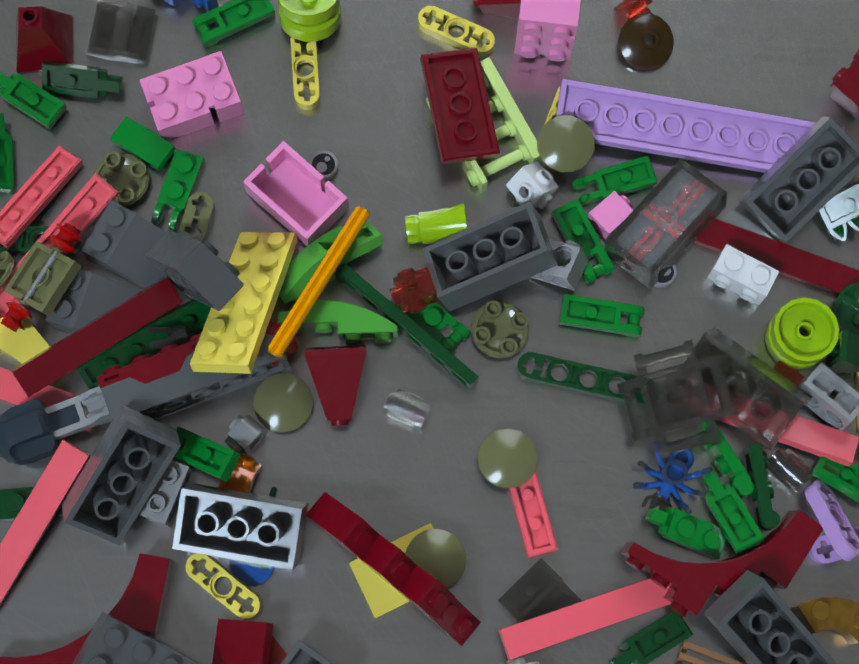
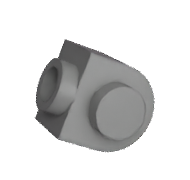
(244, 434)

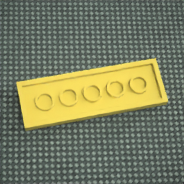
(237, 331)

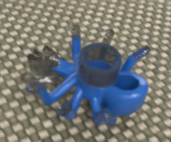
(672, 476)

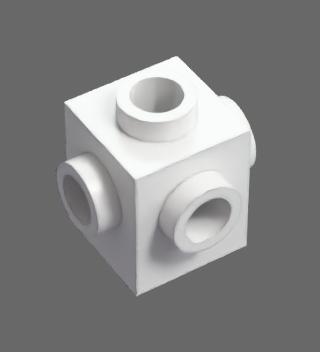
(533, 184)

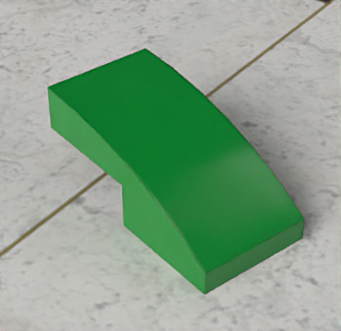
(142, 143)

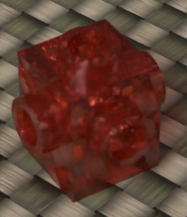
(413, 290)

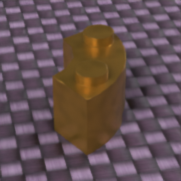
(830, 614)

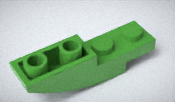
(307, 261)
(351, 320)

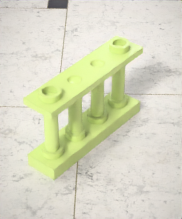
(514, 125)

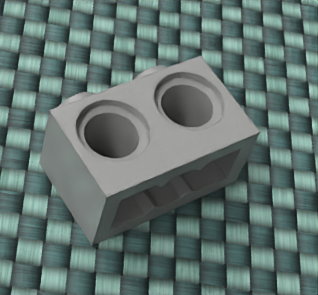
(570, 274)
(832, 397)
(165, 497)

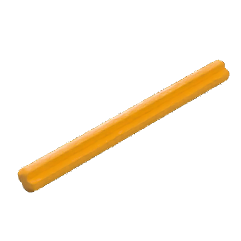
(318, 282)

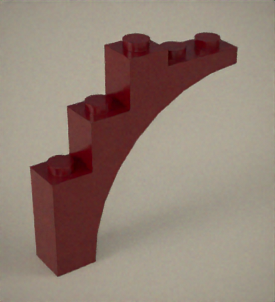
(394, 567)
(692, 583)
(139, 607)

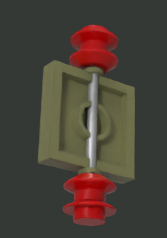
(42, 277)

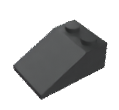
(120, 245)
(86, 300)

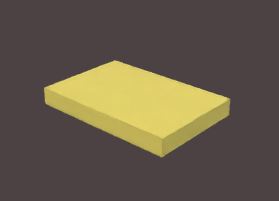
(378, 593)

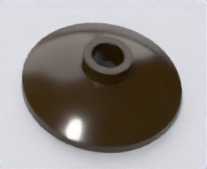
(633, 43)

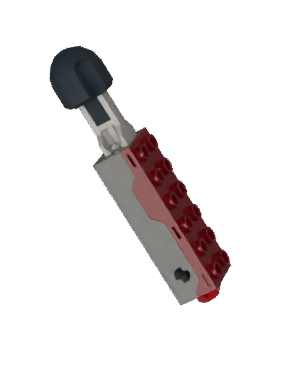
(148, 385)

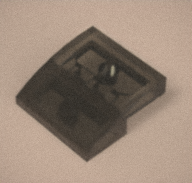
(121, 32)
(537, 593)

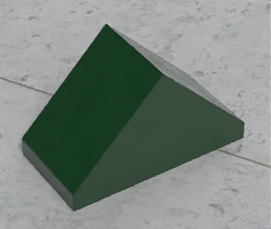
(844, 354)

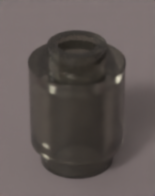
(407, 408)
(789, 469)

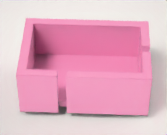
(547, 28)
(185, 93)
(296, 194)

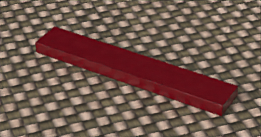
(785, 258)
(96, 336)

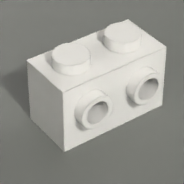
(743, 275)

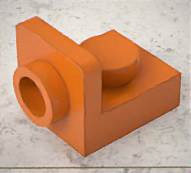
(242, 475)

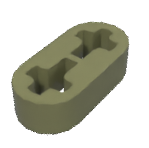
(204, 220)

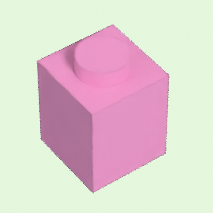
(610, 214)

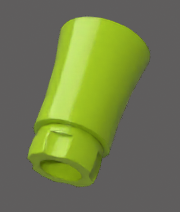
(436, 224)

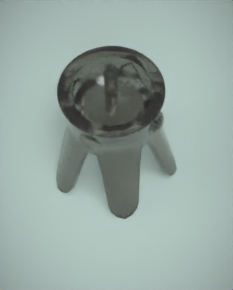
(177, 336)

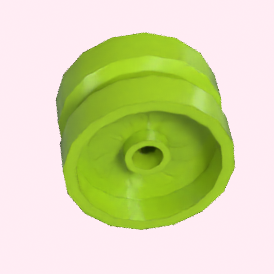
(309, 18)
(800, 318)

